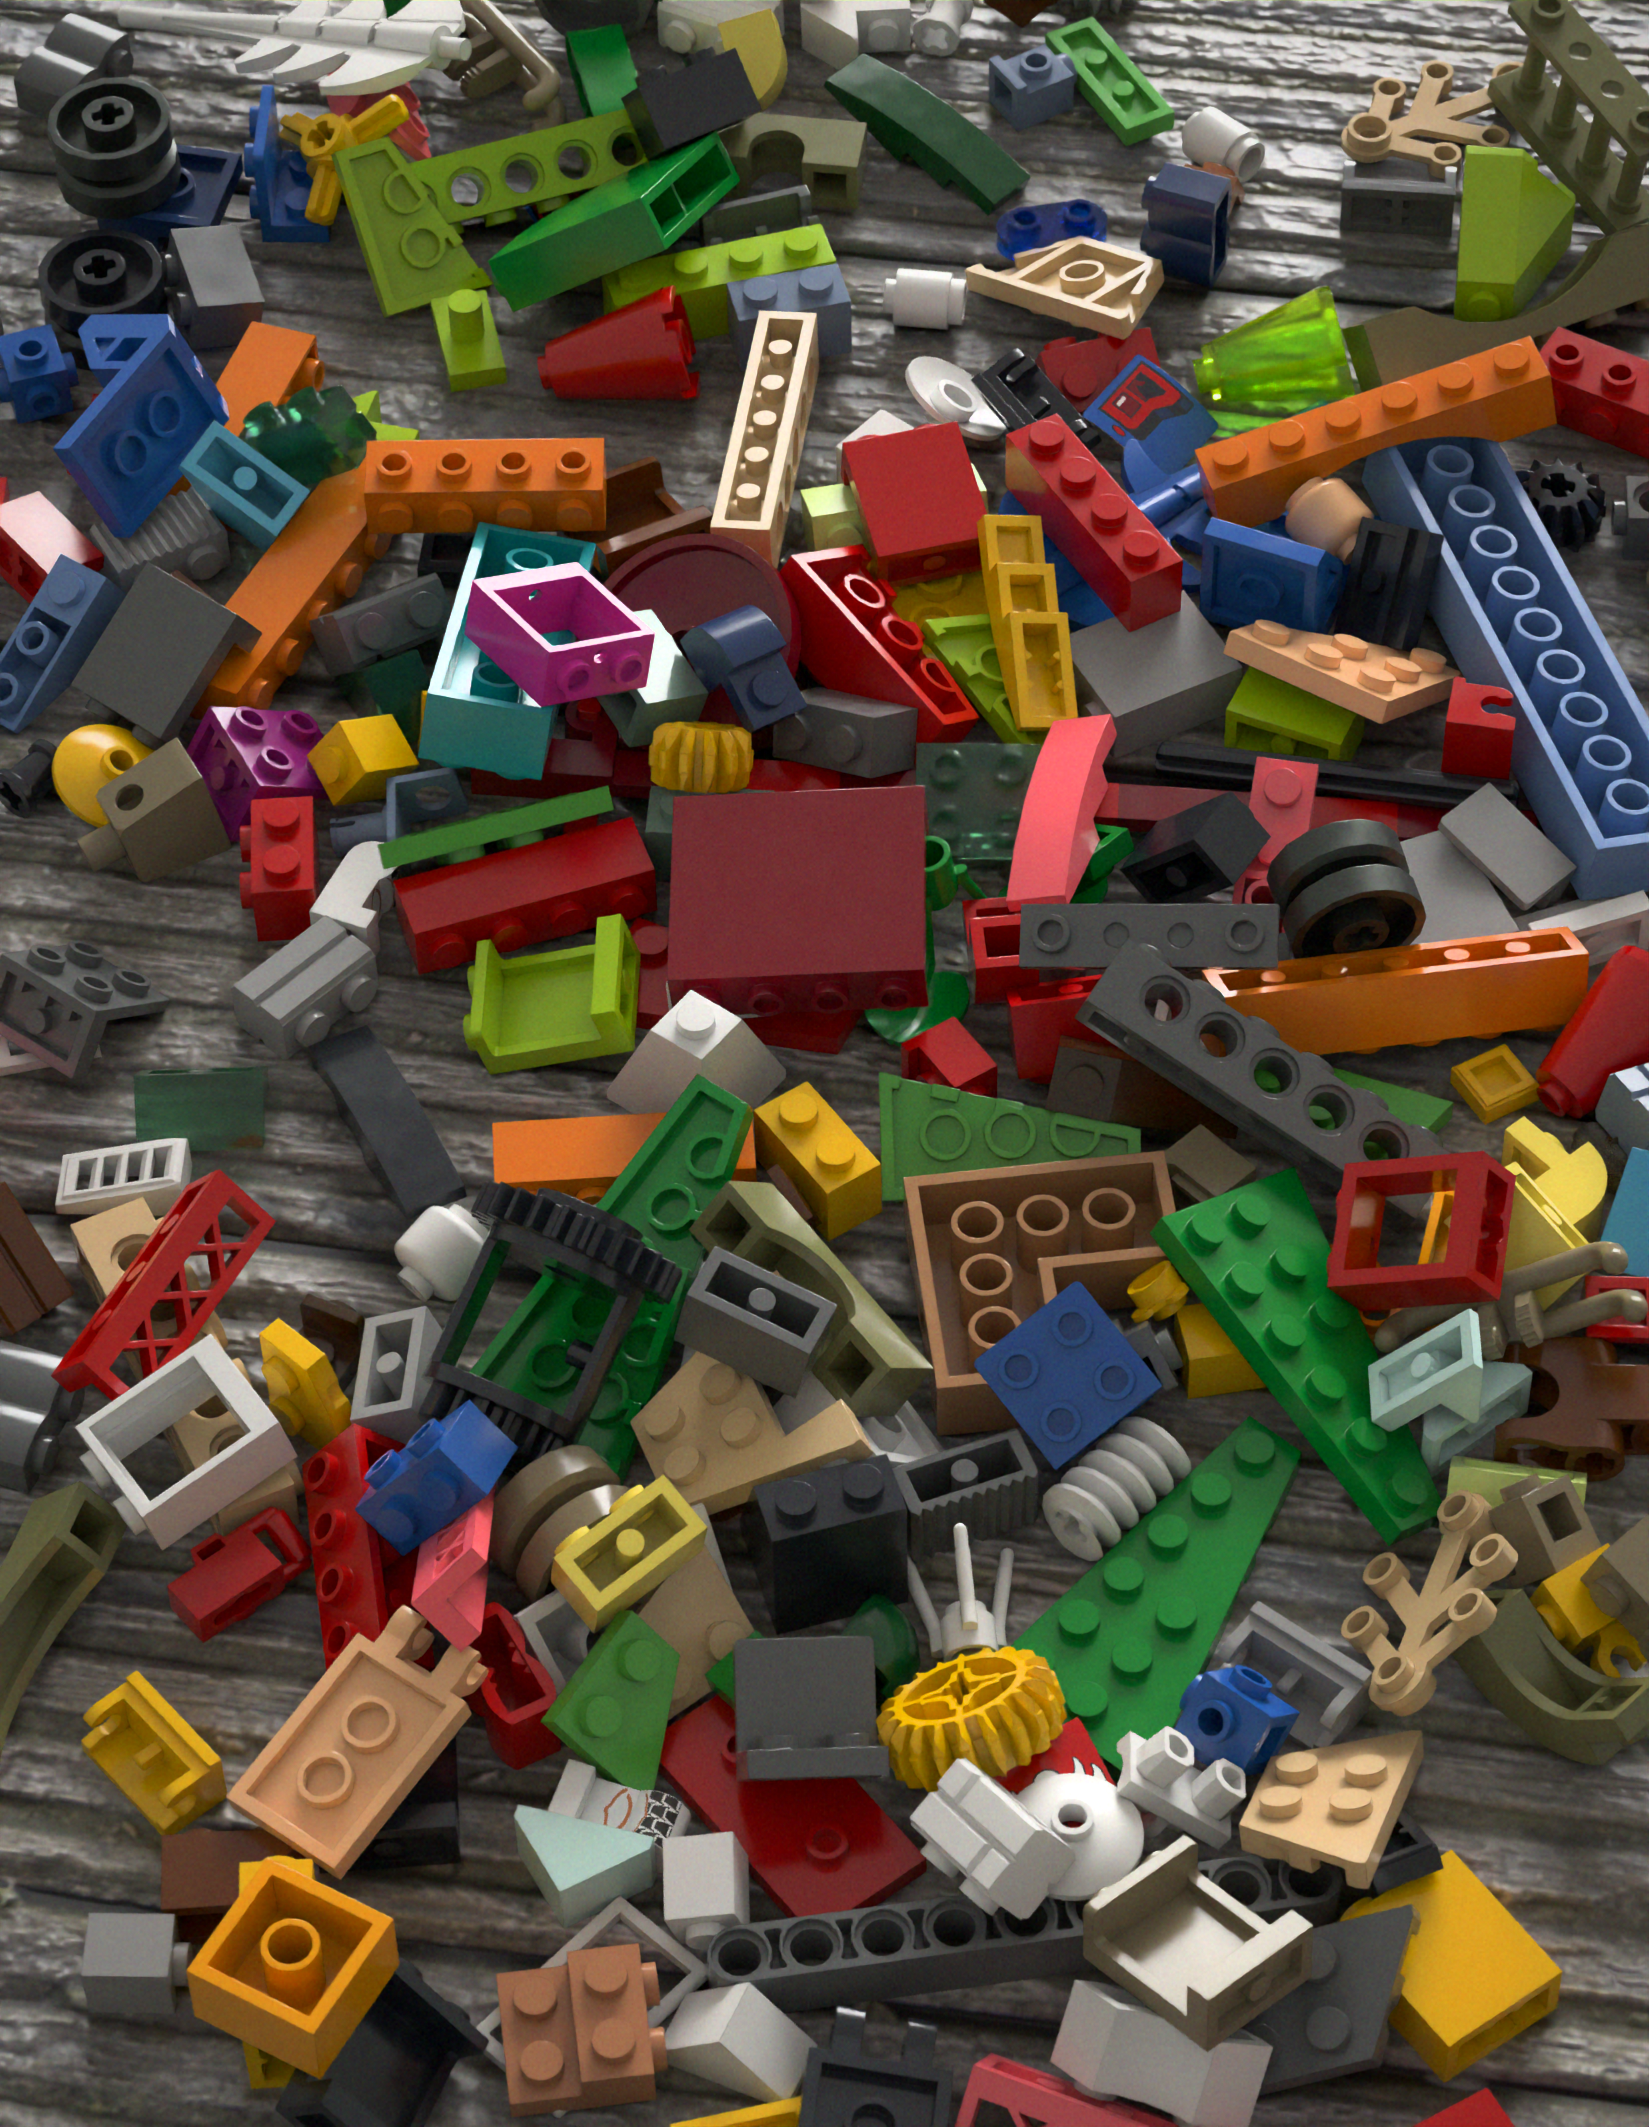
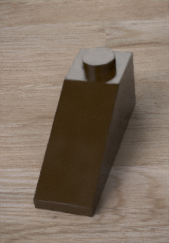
(1116, 1088)

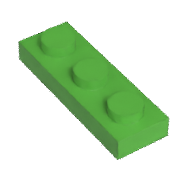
(1112, 82)

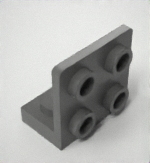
(63, 997)
(806, 1709)

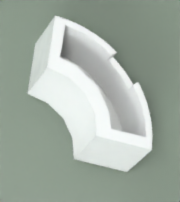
(1129, 2051)

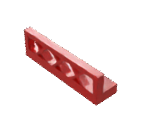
(149, 1274)

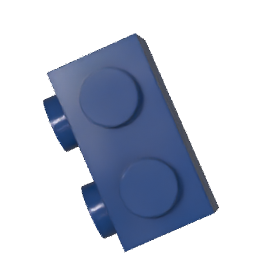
(434, 1477)

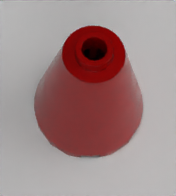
(626, 354)
(1601, 1037)

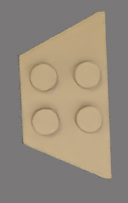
(1078, 283)
(1333, 1804)

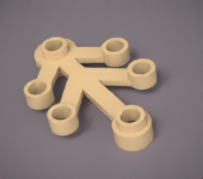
(1374, 138)
(1404, 1677)

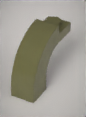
(1548, 1689)

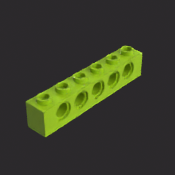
(539, 155)

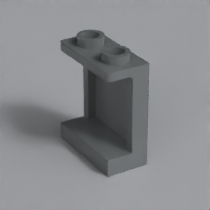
(160, 656)

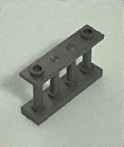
(1084, 938)

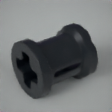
(28, 779)

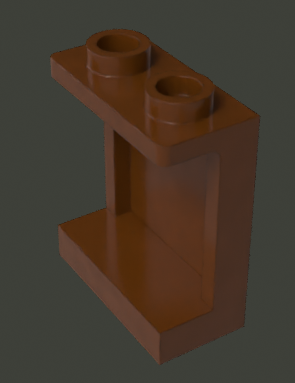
(638, 516)

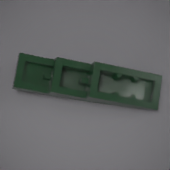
(934, 134)

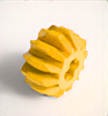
(701, 757)

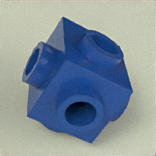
(36, 374)
(1235, 1718)

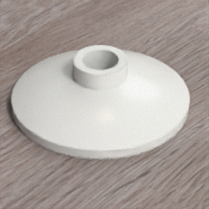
(950, 396)
(1106, 1843)

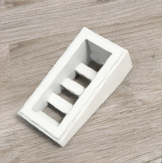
(157, 1158)

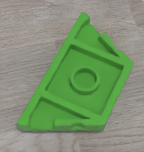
(507, 827)

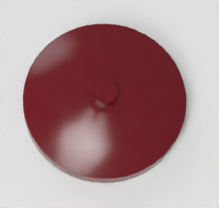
(701, 579)

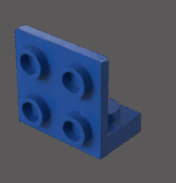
(280, 179)
(1067, 1375)

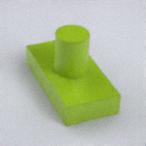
(468, 340)

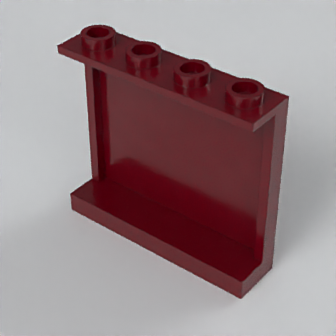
(800, 900)

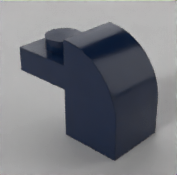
(745, 659)

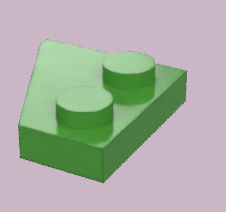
(619, 1703)

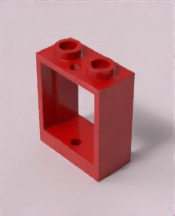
(1475, 1237)

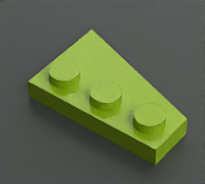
(400, 230)
(971, 658)

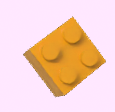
(293, 1967)

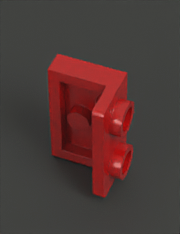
(1088, 367)

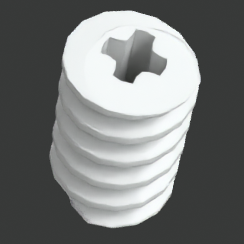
(1114, 1486)

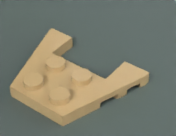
(721, 1436)

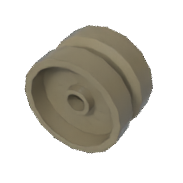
(543, 1508)

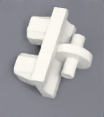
(1173, 1793)

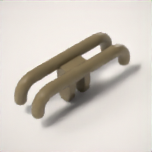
(506, 55)
(1519, 1315)

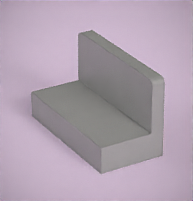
(1508, 849)

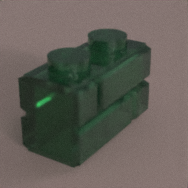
(310, 434)

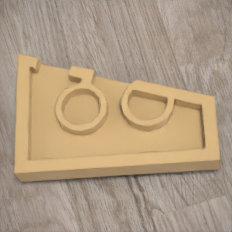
(698, 1620)

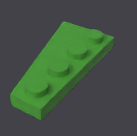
(950, 1130)

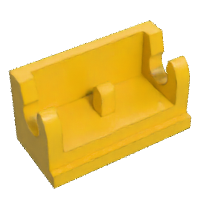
(153, 1756)

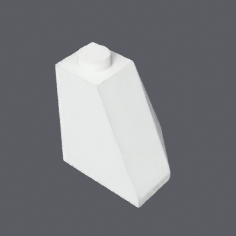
(694, 1041)

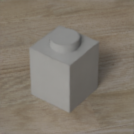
(133, 1963)

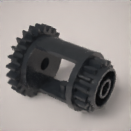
(574, 1247)

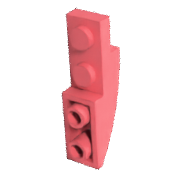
(1284, 806)

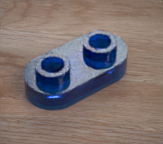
(1049, 223)

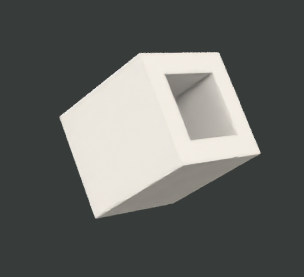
(704, 1886)

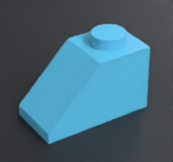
(242, 486)

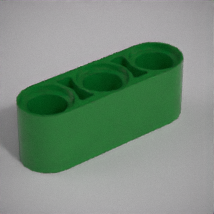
(601, 70)

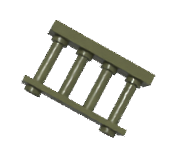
(1559, 132)

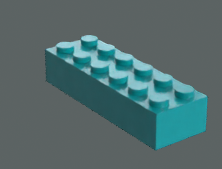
(472, 706)

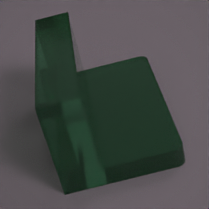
(206, 1105)

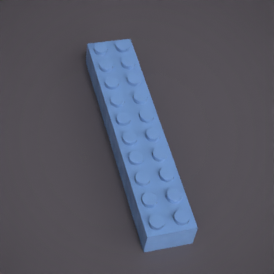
(1527, 629)

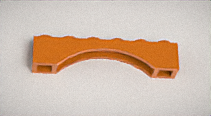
(1479, 396)

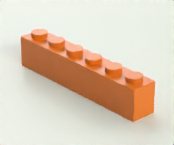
(298, 579)
(1413, 992)

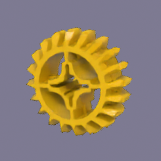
(976, 1707)

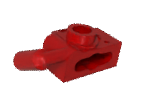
(238, 1573)

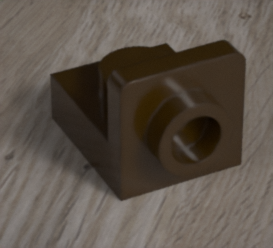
(336, 1332)

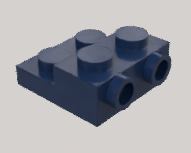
(199, 200)

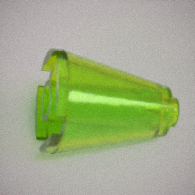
(1280, 355)

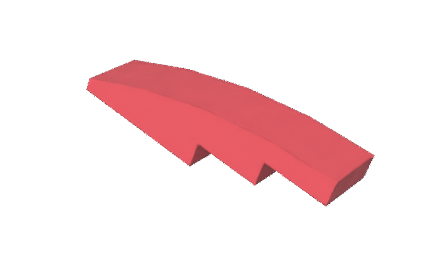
(1058, 812)

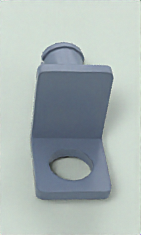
(400, 811)

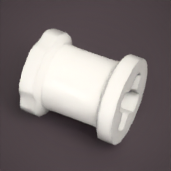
(939, 27)

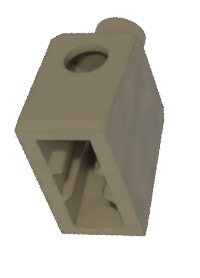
(156, 817)

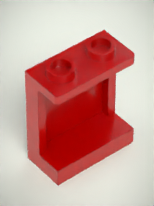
(916, 502)

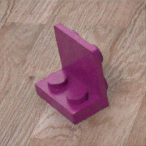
(252, 757)

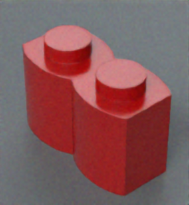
(513, 1693)

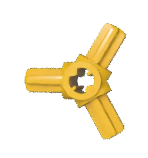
(330, 134)

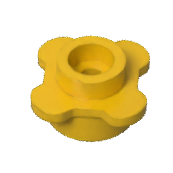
(1158, 1292)

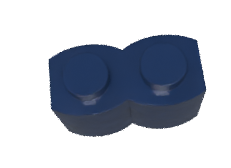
(1187, 223)

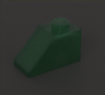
(388, 688)

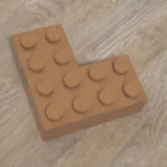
(1006, 1243)

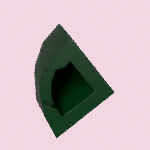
(894, 1644)

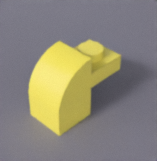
(760, 51)
(1570, 1181)

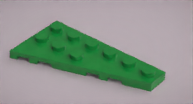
(1163, 1595)

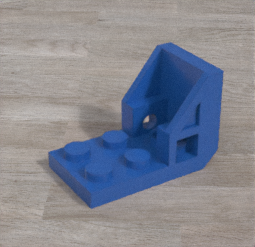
(143, 420)
(1268, 577)

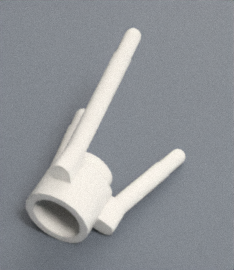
(966, 1623)

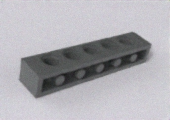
(1228, 1083)

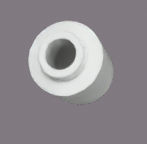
(1224, 141)
(925, 299)

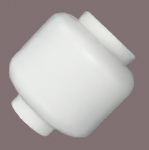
(439, 1252)

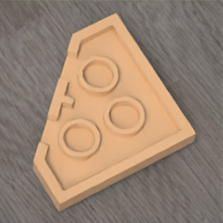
(1346, 670)

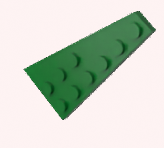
(661, 1197)
(1264, 1279)

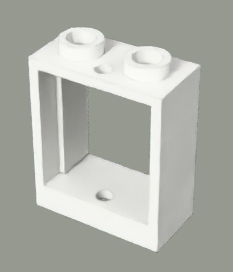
(158, 1404)

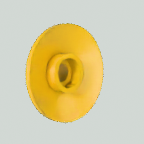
(86, 764)

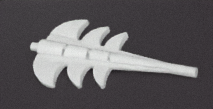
(376, 48)

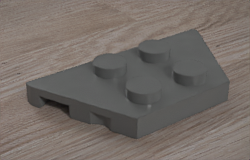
(1342, 2012)

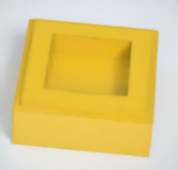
(1494, 1084)

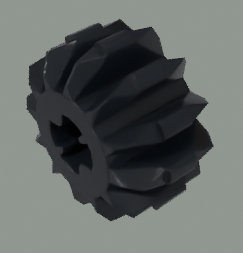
(1565, 501)

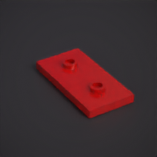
(806, 1841)

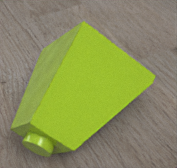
(1508, 232)

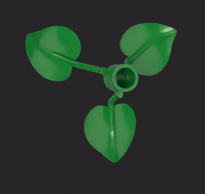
(948, 989)

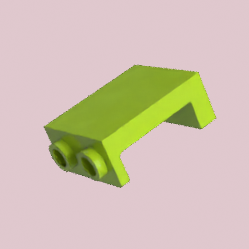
(554, 1002)

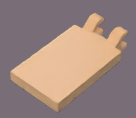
(358, 1743)

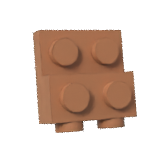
(581, 2032)

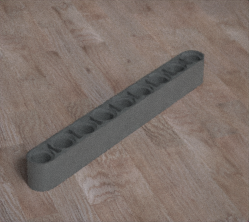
(992, 1950)

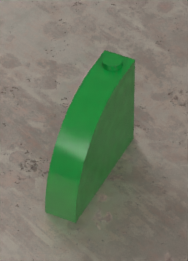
(615, 223)

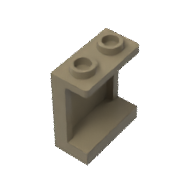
(1193, 1946)

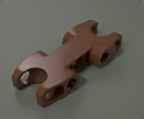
(1592, 1406)

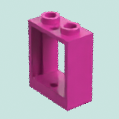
(567, 597)

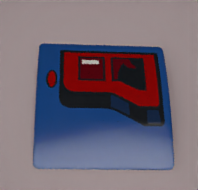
(1155, 412)

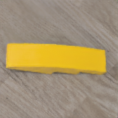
(1026, 621)

